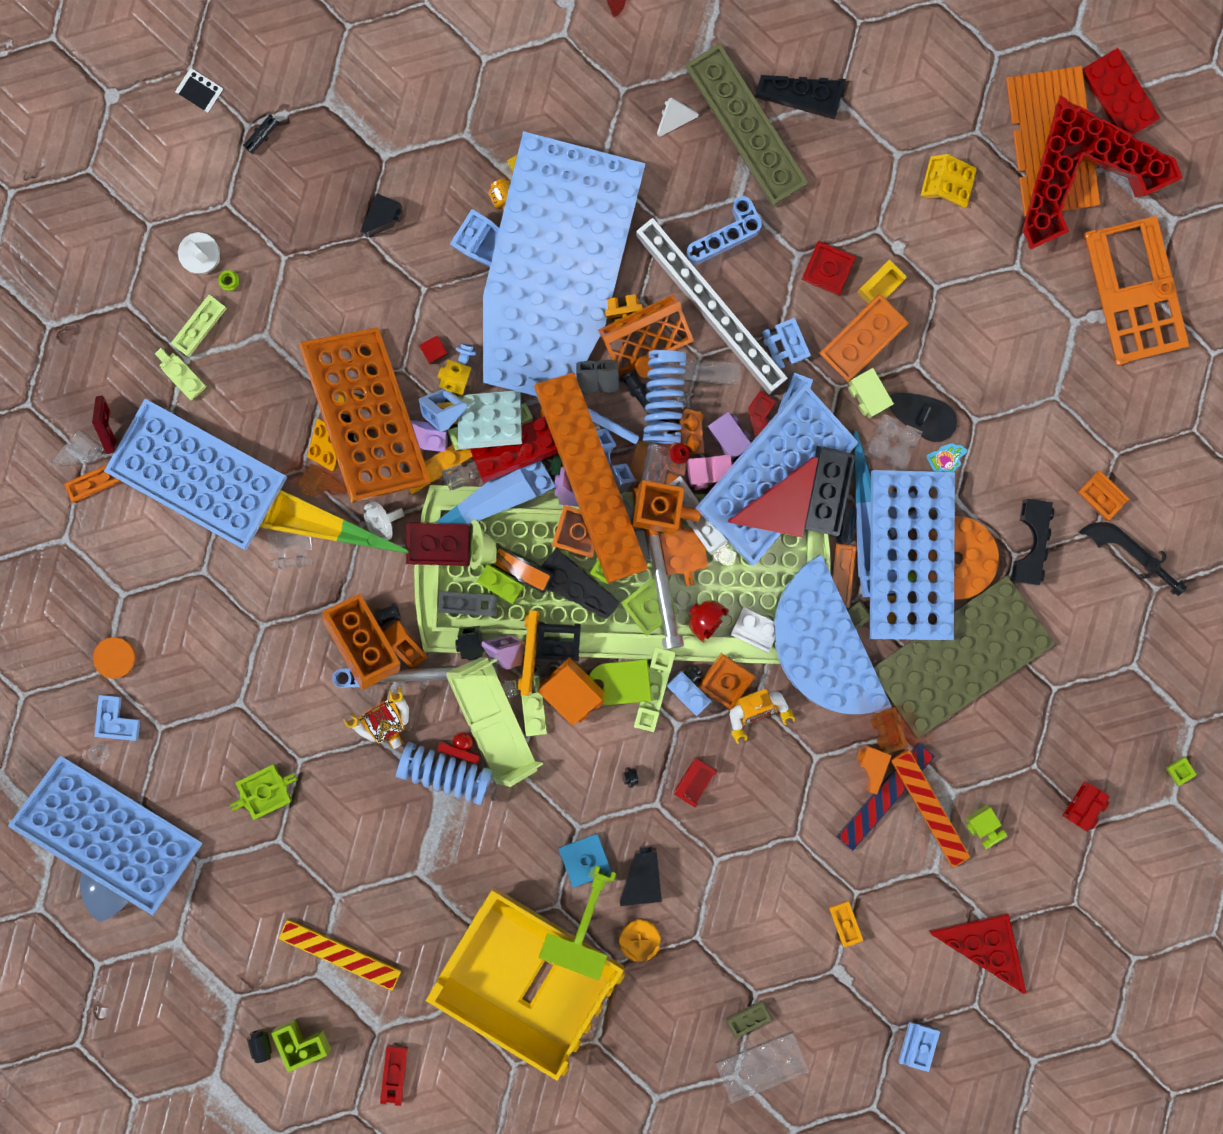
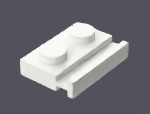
(754, 629)

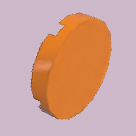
(114, 657)

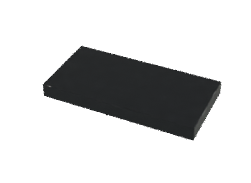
(830, 491)

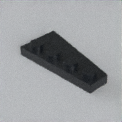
(804, 94)
(578, 586)

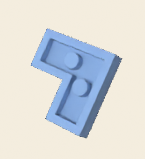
(109, 722)

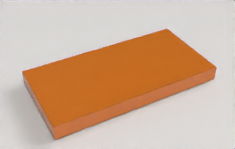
(864, 337)

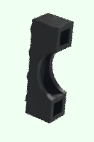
(1037, 517)

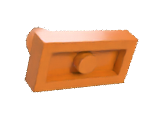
(692, 432)

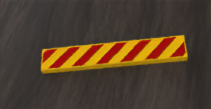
(340, 954)

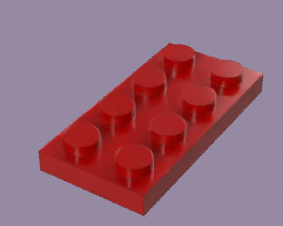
(1120, 93)
(501, 460)

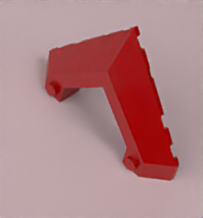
(1083, 136)

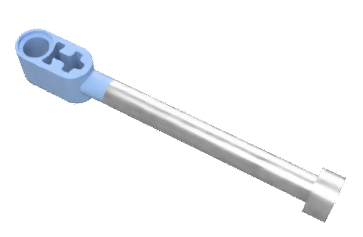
(403, 675)

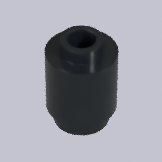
(259, 1046)

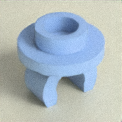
(466, 350)

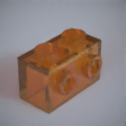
(889, 728)

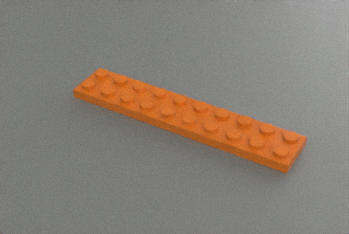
(590, 477)

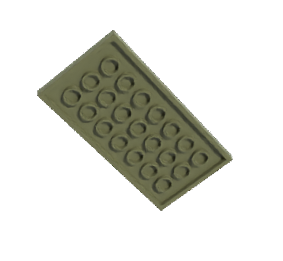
(939, 677)

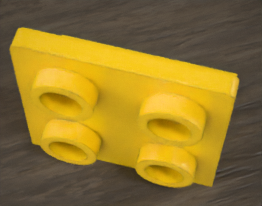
(948, 179)

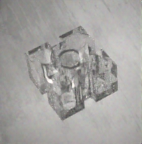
(905, 437)

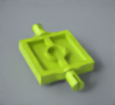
(263, 792)

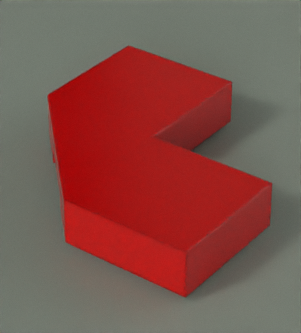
(758, 412)

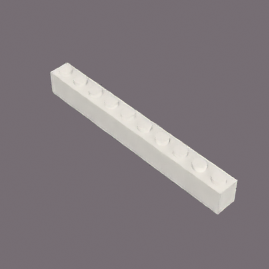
(711, 306)

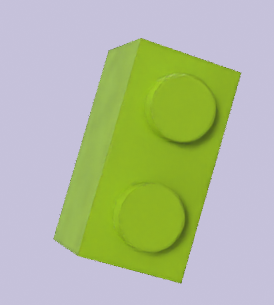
(500, 584)

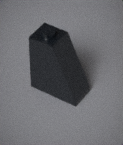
(643, 879)

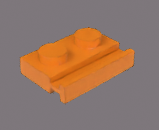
(1103, 495)

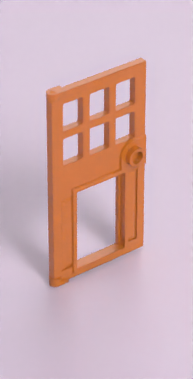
(1131, 297)

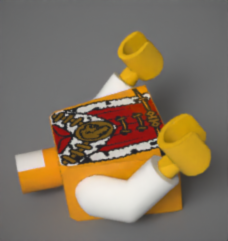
(757, 707)
(383, 721)

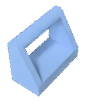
(441, 418)

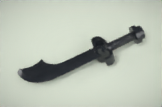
(1108, 533)

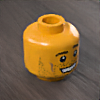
(499, 193)

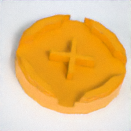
(639, 940)

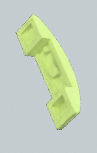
(659, 674)

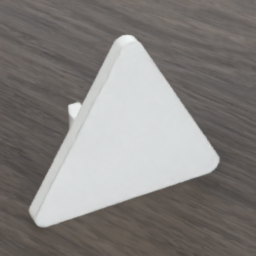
(674, 116)

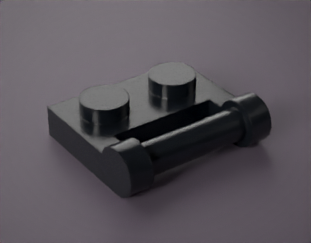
(558, 648)

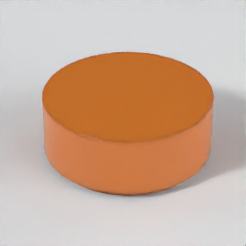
(642, 366)

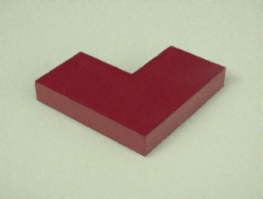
(101, 424)

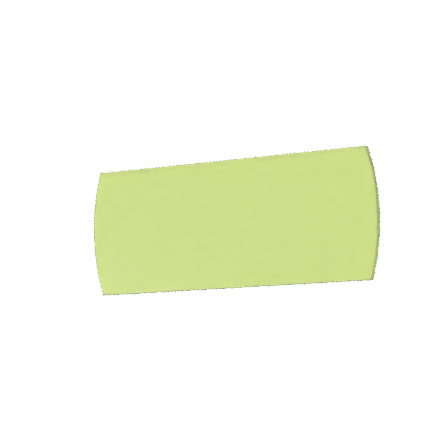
(531, 531)

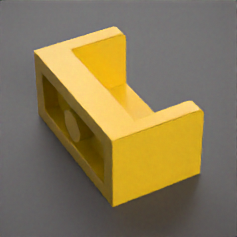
(882, 282)

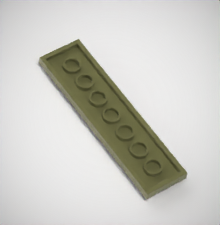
(746, 124)

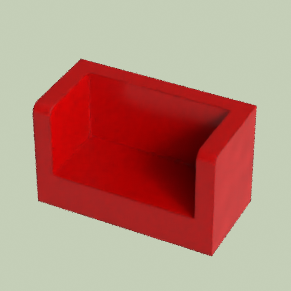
(694, 781)

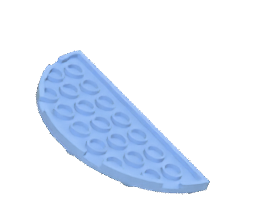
(822, 646)

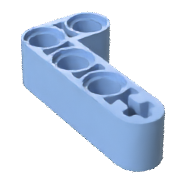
(721, 237)

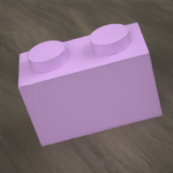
(729, 435)

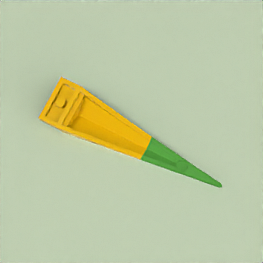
(298, 517)

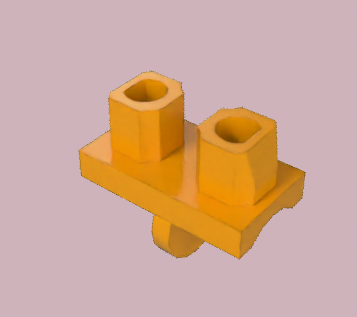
(614, 311)

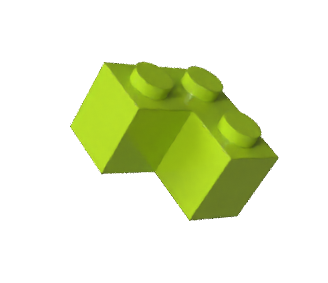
(296, 1049)

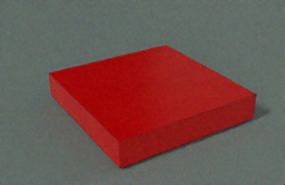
(828, 268)

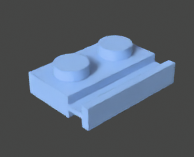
(919, 1046)

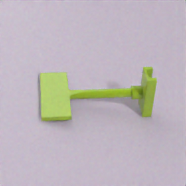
(572, 954)

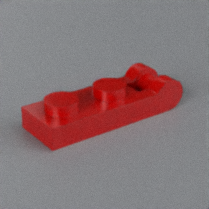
(394, 1074)

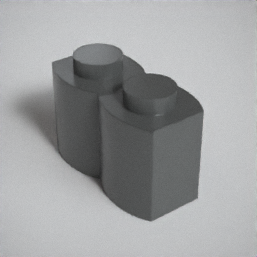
(598, 376)

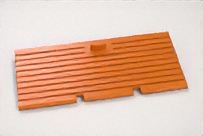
(1032, 106)

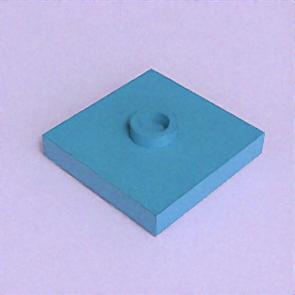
(582, 856)

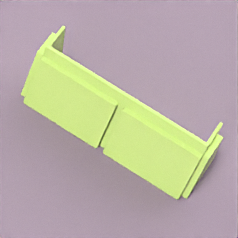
(492, 721)

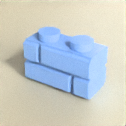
(688, 693)

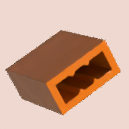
(571, 692)

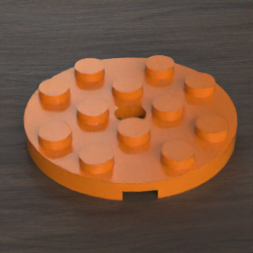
(978, 556)

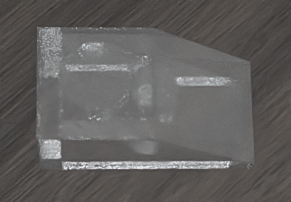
(78, 451)

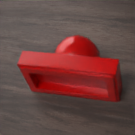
(460, 748)

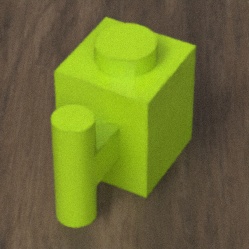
(983, 823)

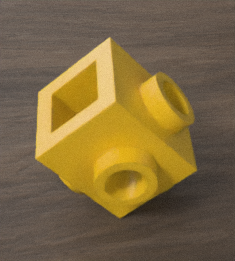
(454, 377)

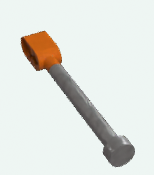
(672, 639)

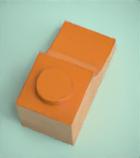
(875, 766)

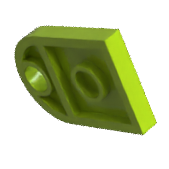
(624, 681)

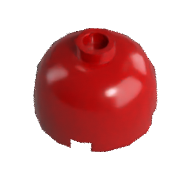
(706, 618)

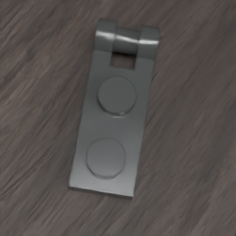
(467, 603)

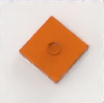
(726, 681)

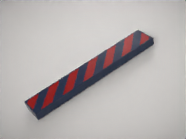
(879, 804)

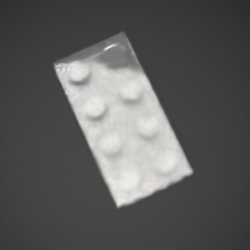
(762, 1067)

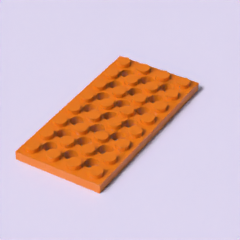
(338, 429)

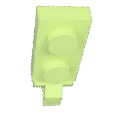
(180, 374)

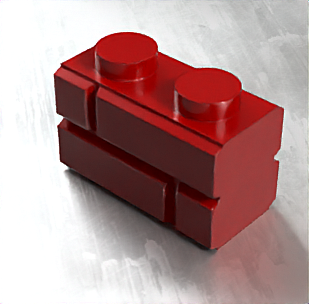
(1086, 806)

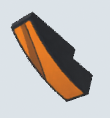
(523, 569)

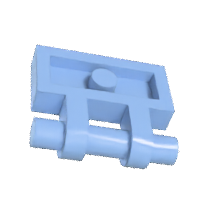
(792, 342)

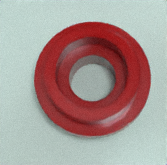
(675, 454)

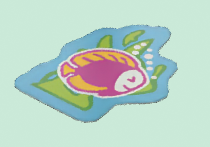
(946, 458)

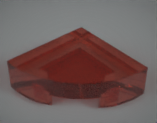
(616, 6)

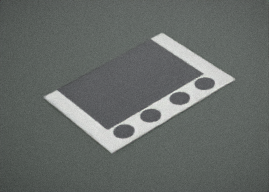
(199, 90)

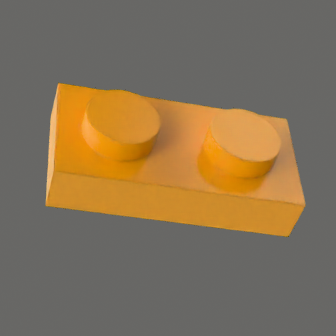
(845, 923)

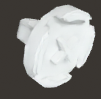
(199, 253)
(379, 521)

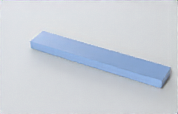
(599, 419)

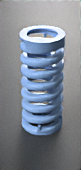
(651, 434)
(438, 780)

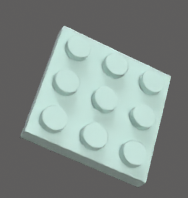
(490, 420)

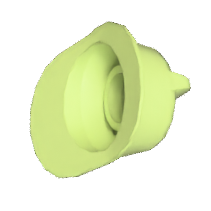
(482, 546)

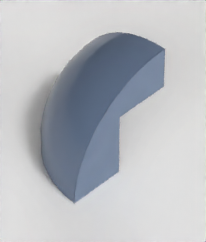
(100, 900)

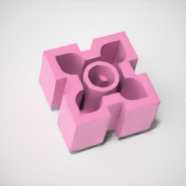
(707, 470)

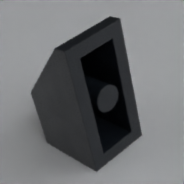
(381, 216)

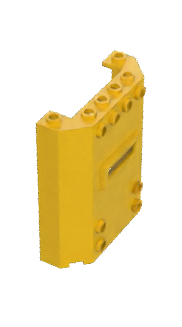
(495, 969)

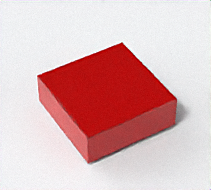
(433, 349)

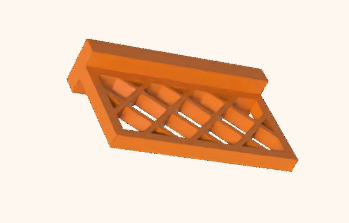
(641, 319)

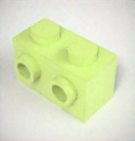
(870, 393)

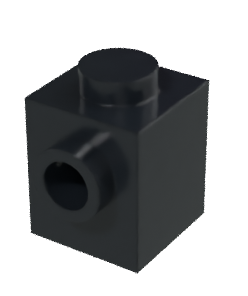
(470, 643)

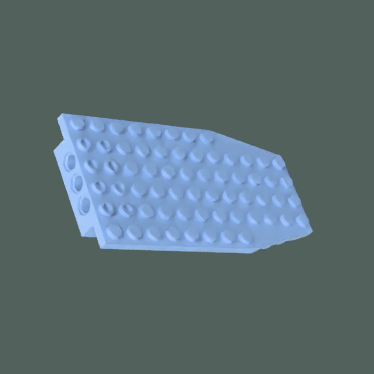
(555, 260)

